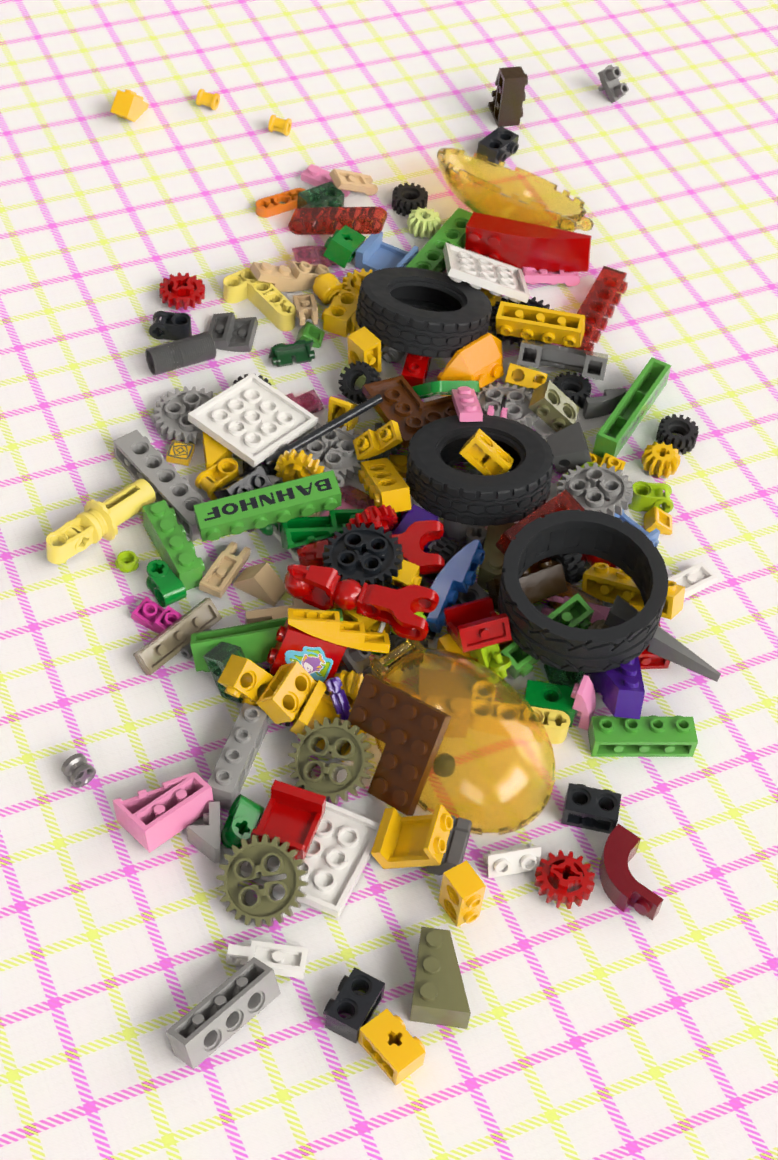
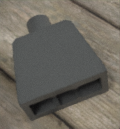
(569, 448)

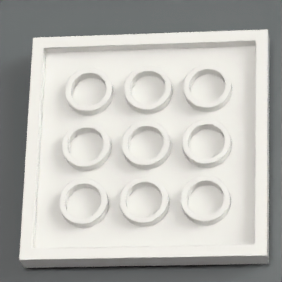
(485, 273)
(252, 419)
(333, 860)

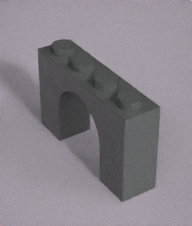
(538, 353)

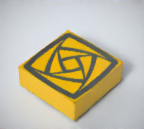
(180, 453)

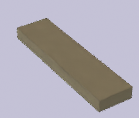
(177, 636)

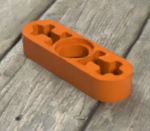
(269, 205)

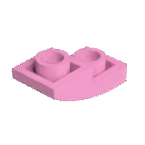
(584, 701)

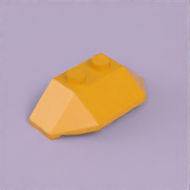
(476, 362)

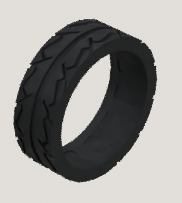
(593, 535)

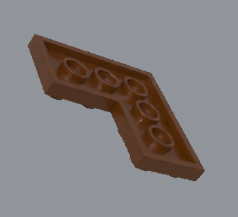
(406, 407)
(411, 738)

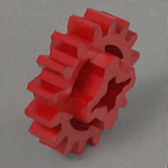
(184, 291)
(379, 517)
(564, 879)

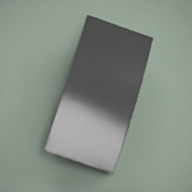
(603, 405)

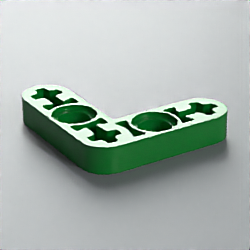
(443, 388)

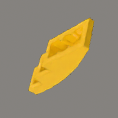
(328, 627)

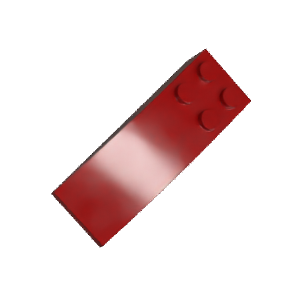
(527, 244)

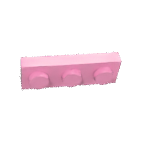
(467, 404)

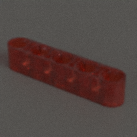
(329, 219)

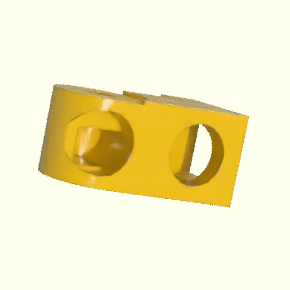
(524, 376)

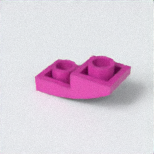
(154, 616)

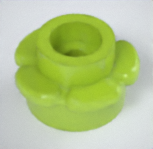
(127, 561)

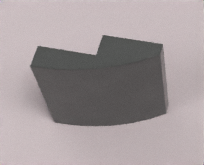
(233, 333)

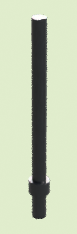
(323, 430)

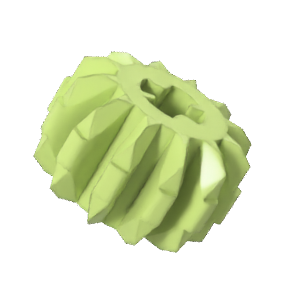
(423, 222)

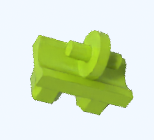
(492, 658)

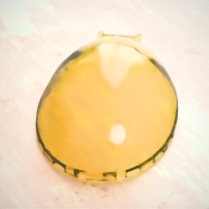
(510, 193)
(495, 751)

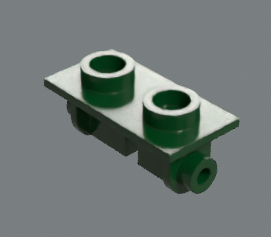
(301, 350)

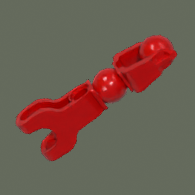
(412, 543)
(323, 588)

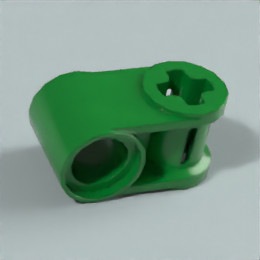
(164, 583)
(241, 820)

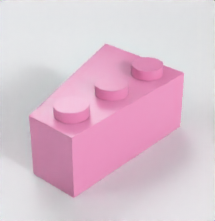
(165, 811)

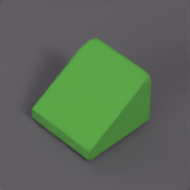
(311, 332)

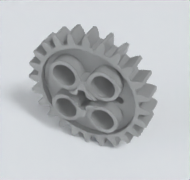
(516, 402)
(173, 411)
(335, 451)
(598, 488)

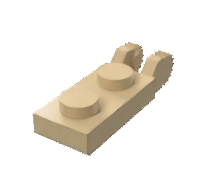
(353, 181)
(306, 308)
(224, 570)

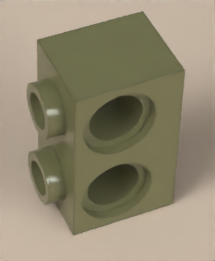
(553, 406)

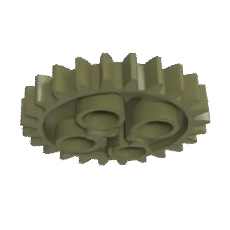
(335, 737)
(266, 905)

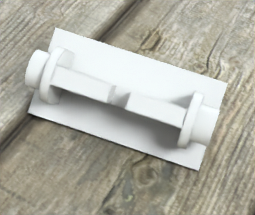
(516, 861)

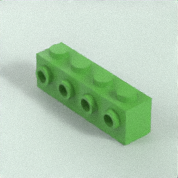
(172, 543)
(572, 613)
(642, 737)

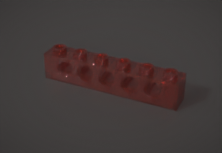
(600, 304)

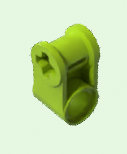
(648, 495)

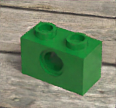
(550, 697)

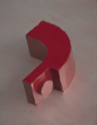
(617, 878)

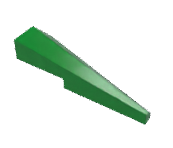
(311, 529)

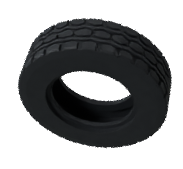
(422, 311)
(478, 498)

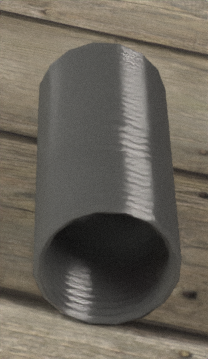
(184, 351)

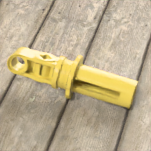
(98, 521)

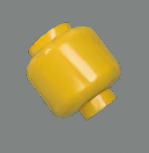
(326, 287)

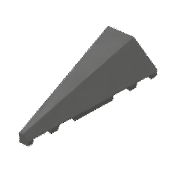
(662, 643)

